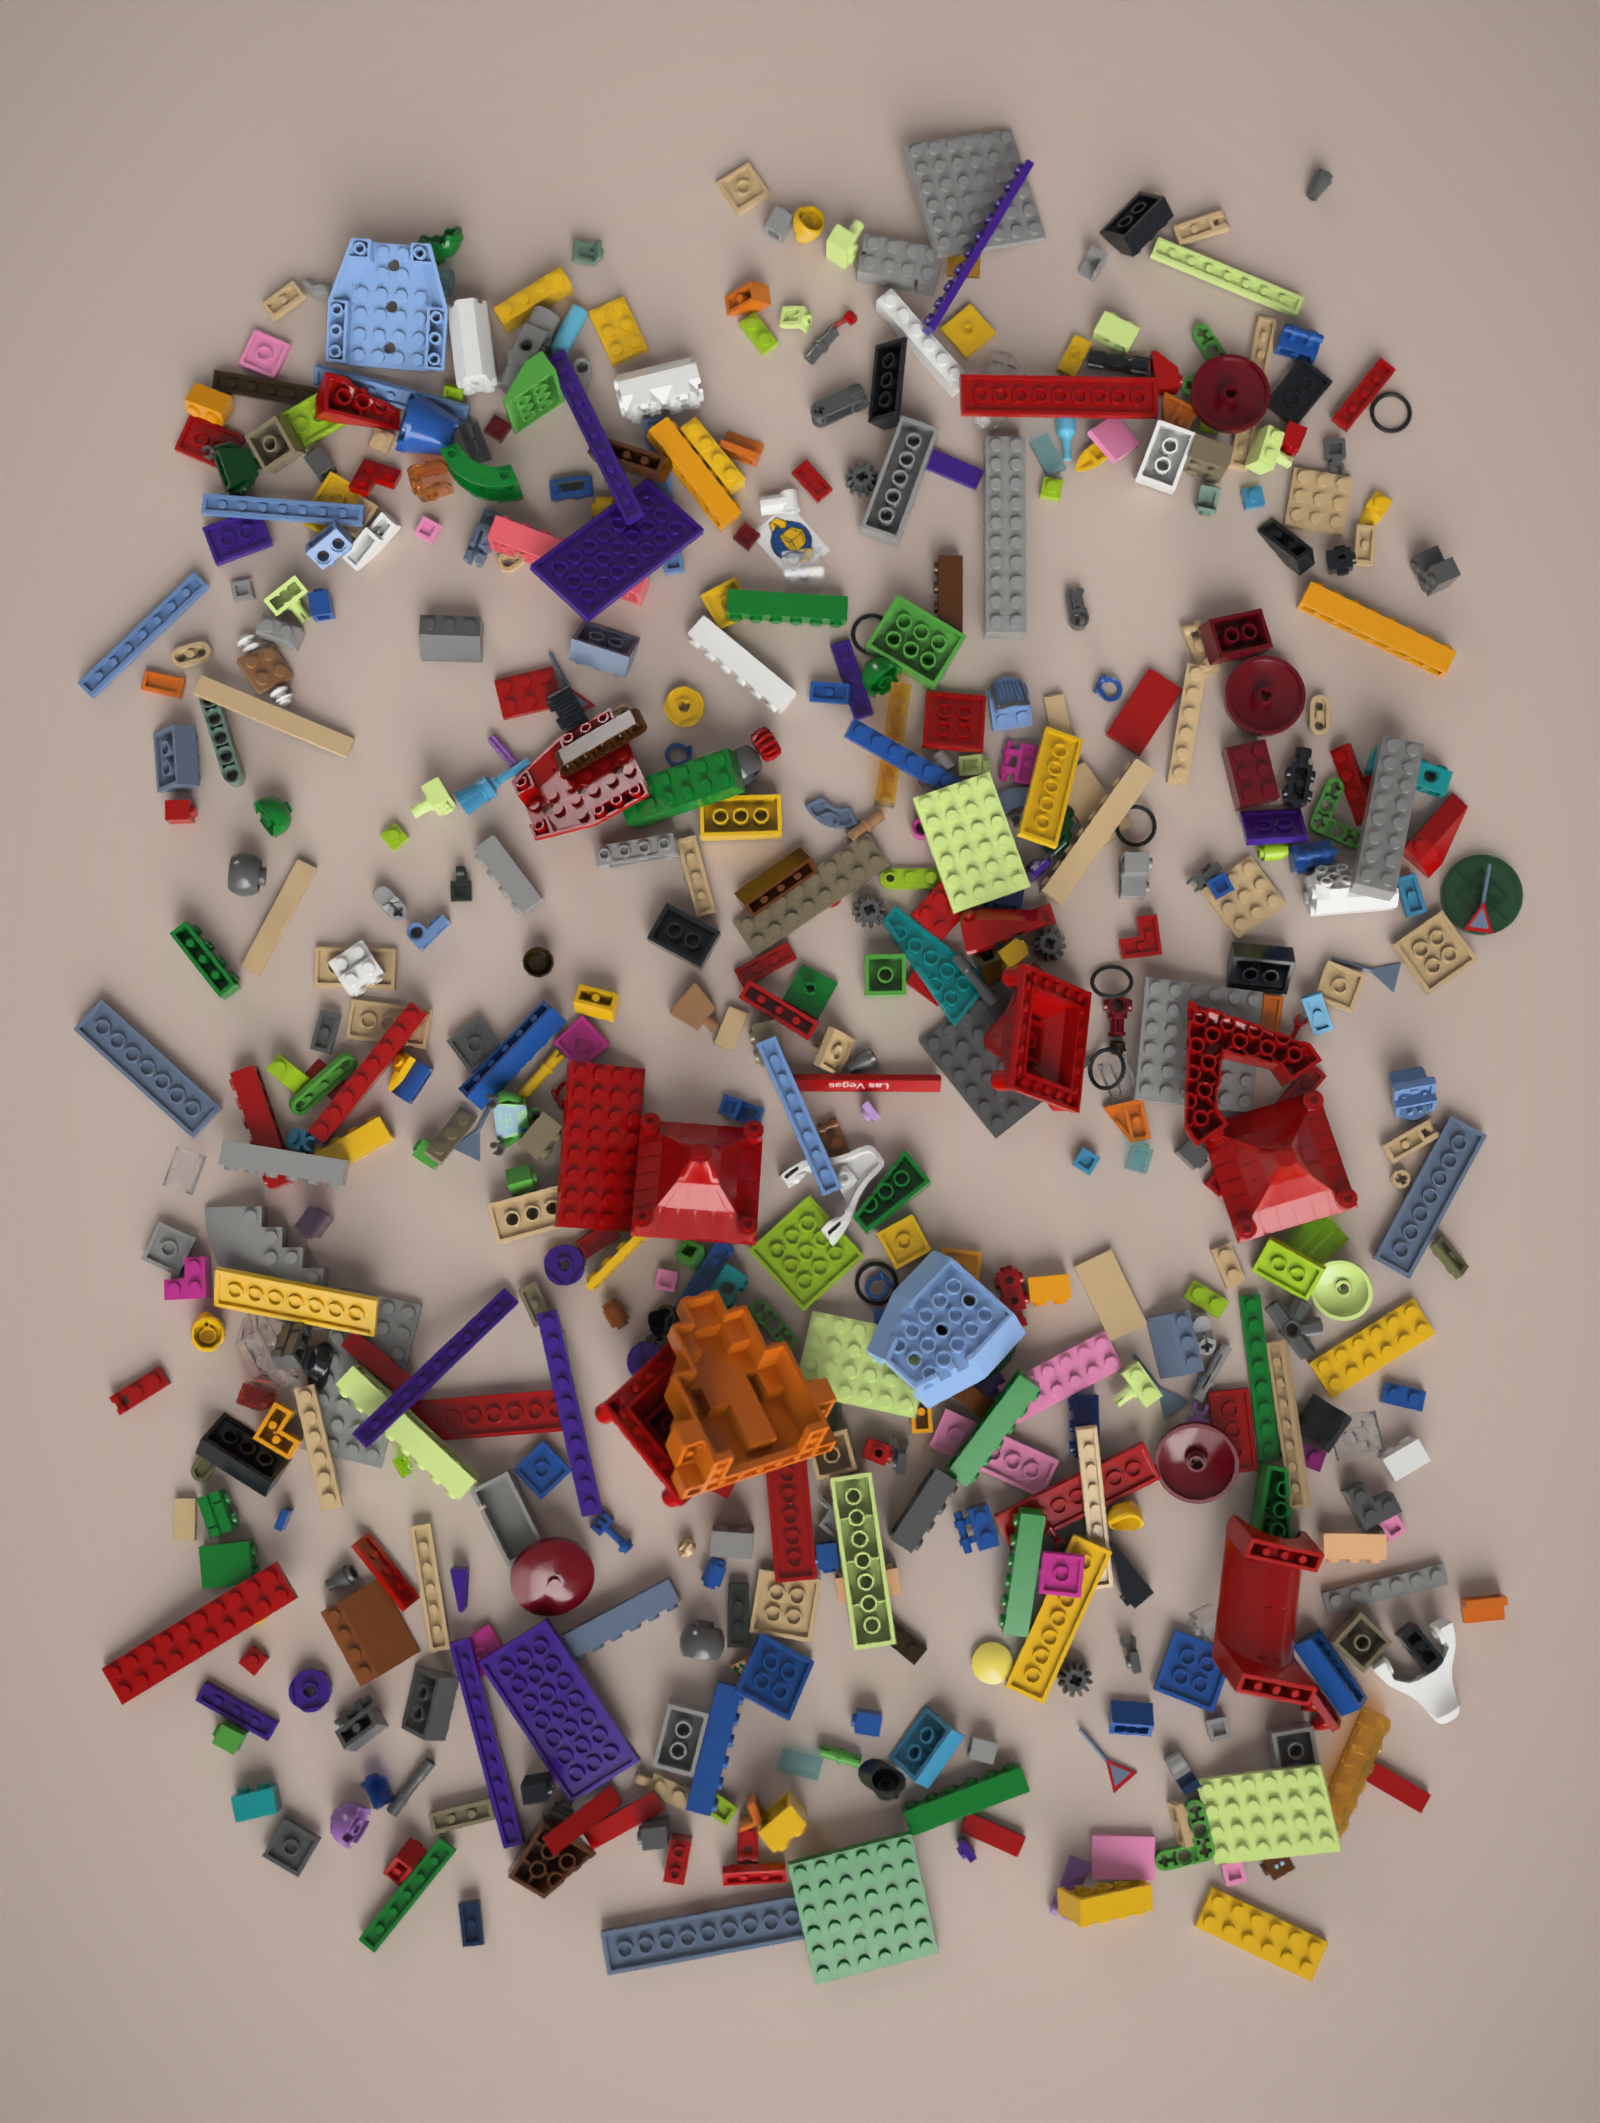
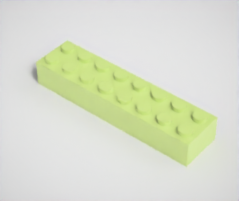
(411, 1434)
(862, 1561)

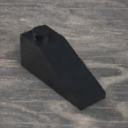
(1289, 547)
(1129, 1582)

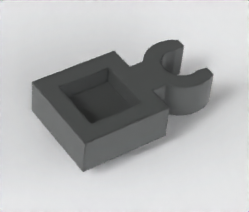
(1335, 452)

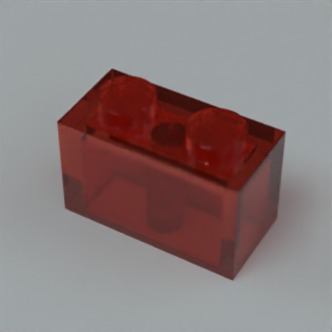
(256, 1396)

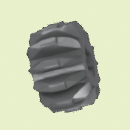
(854, 477)
(873, 917)
(1055, 949)
(1068, 1684)

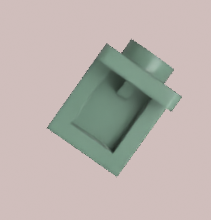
(586, 252)
(1207, 499)

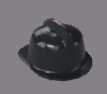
(317, 1364)
(882, 1779)

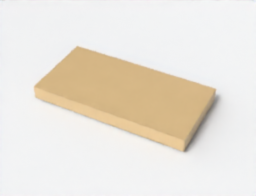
(1086, 796)
(326, 978)
(372, 1019)
(1110, 1295)

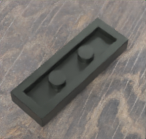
(738, 1615)

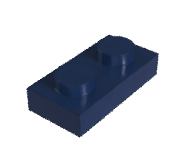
(471, 1923)

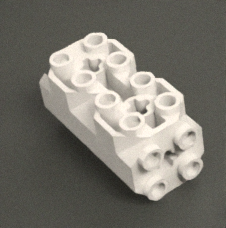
(472, 346)
(659, 388)
(1329, 893)

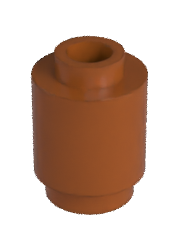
(615, 1314)

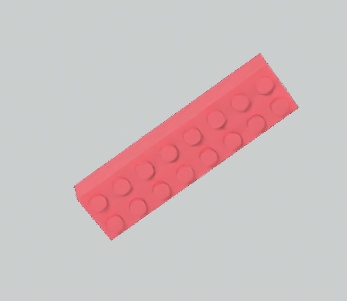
(531, 545)

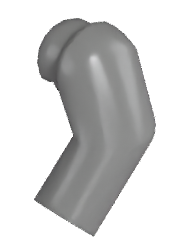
(318, 290)

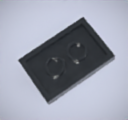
(1298, 392)

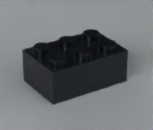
(684, 936)

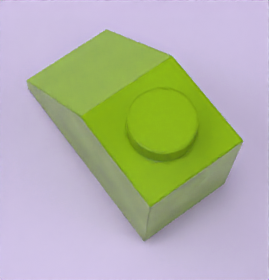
(288, 1073)

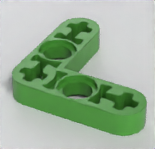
(1199, 341)
(1328, 823)
(757, 1318)
(1195, 1856)

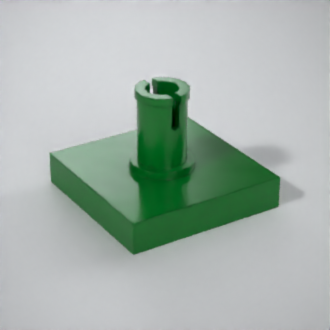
(810, 991)

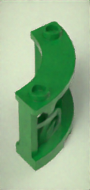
(480, 480)

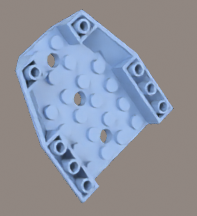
(359, 316)
(975, 1336)

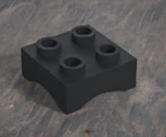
(1322, 1423)

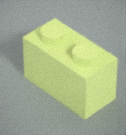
(1115, 333)

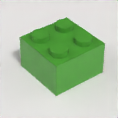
(885, 975)

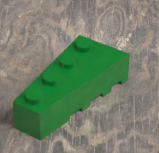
(893, 1192)
(1271, 1501)

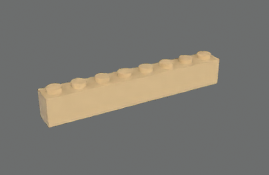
(1098, 832)

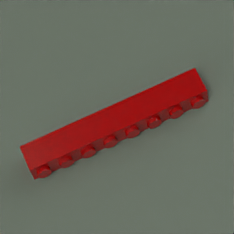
(368, 1073)

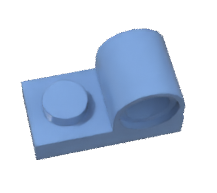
(436, 927)

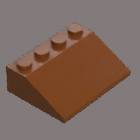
(370, 1632)

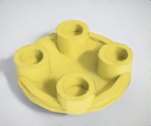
(992, 1663)

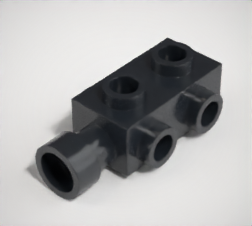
(1302, 785)

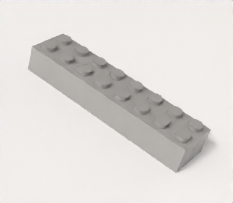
(1386, 818)

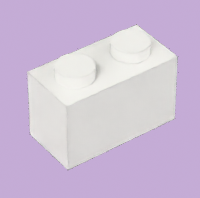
(1403, 1458)

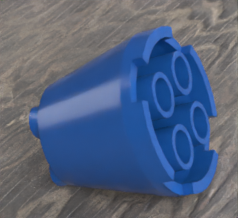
(425, 427)

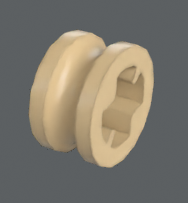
(1399, 1185)

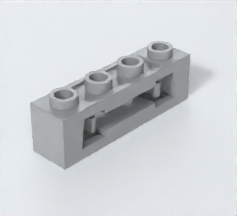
(637, 851)

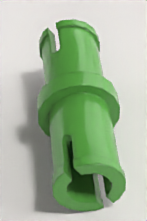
(840, 1756)

